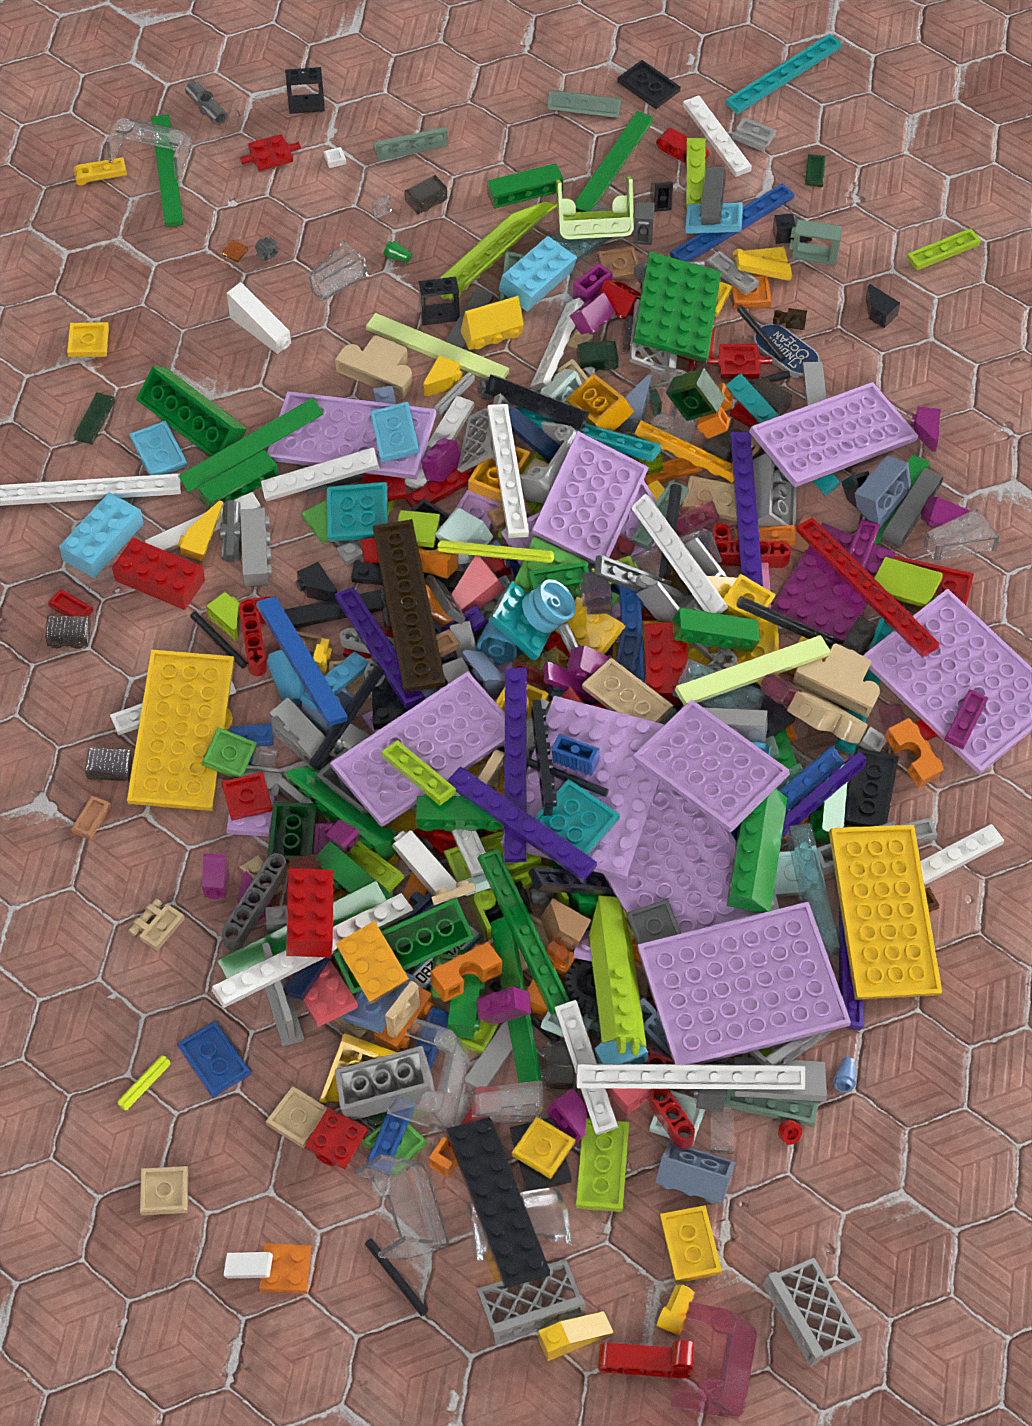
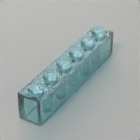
(812, 883)

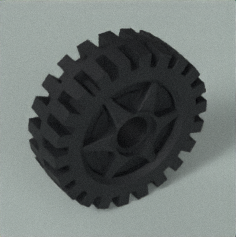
(581, 987)

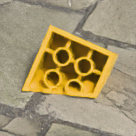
(350, 1052)

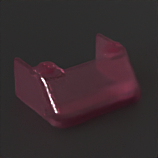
(726, 1395)

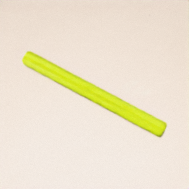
(496, 551)

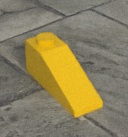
(200, 533)
(573, 1334)

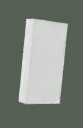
(248, 1265)

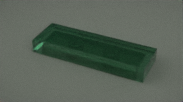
(94, 418)

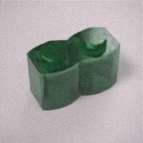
(598, 355)

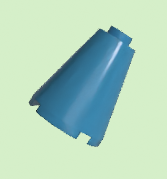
(496, 645)
(285, 677)

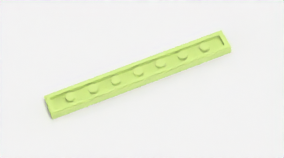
(434, 347)
(753, 670)

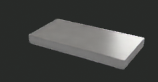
(814, 1083)

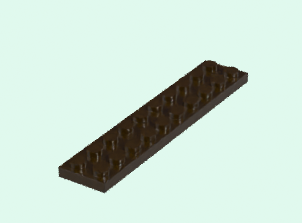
(408, 606)

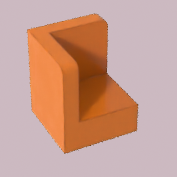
(443, 1158)

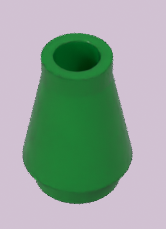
(397, 252)

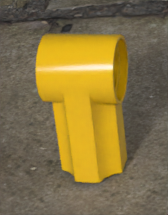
(674, 1314)

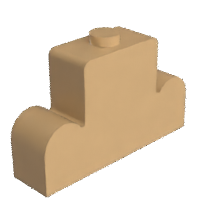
(378, 365)
(840, 679)
(826, 716)

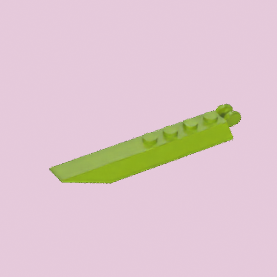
(495, 245)
(615, 977)

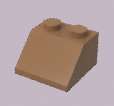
(563, 924)

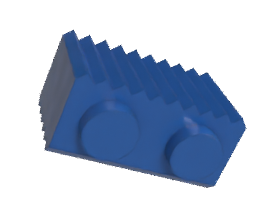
(575, 754)

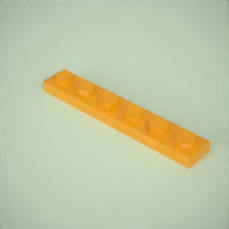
(685, 450)

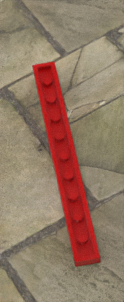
(868, 587)

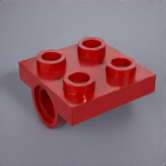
(336, 1139)

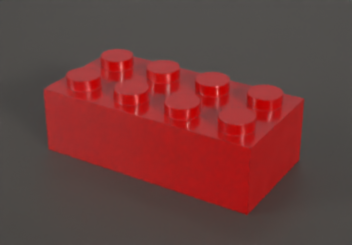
(158, 573)
(664, 660)
(309, 913)

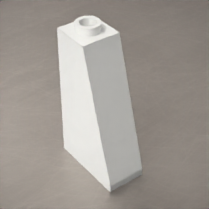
(257, 319)
(423, 863)

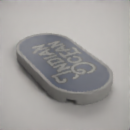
(790, 345)

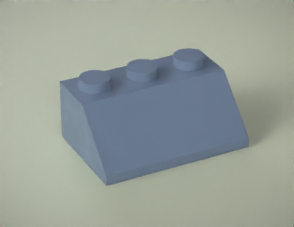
(884, 490)
(695, 1173)

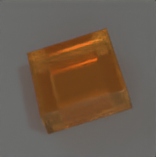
(235, 251)

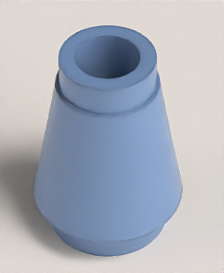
(845, 1076)

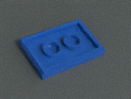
(213, 1059)

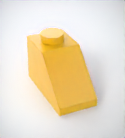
(442, 376)

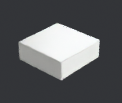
(335, 157)

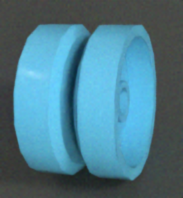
(548, 606)

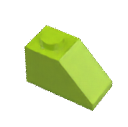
(226, 614)

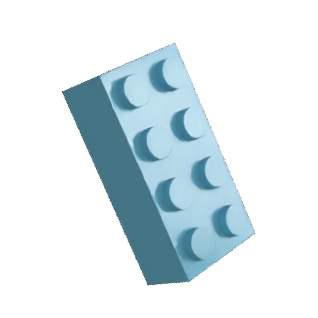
(537, 273)
(101, 535)

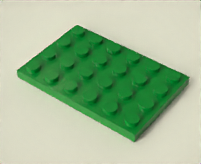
(677, 307)

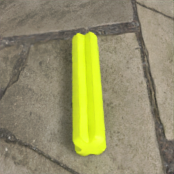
(144, 1082)

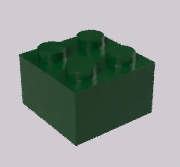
(695, 394)

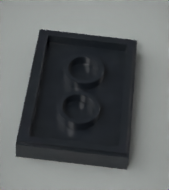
(649, 84)
(533, 1179)

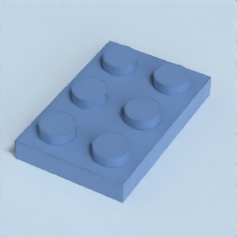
(373, 1015)

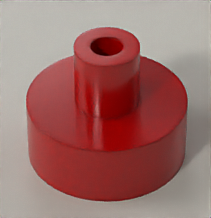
(790, 1132)

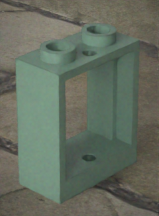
(812, 252)

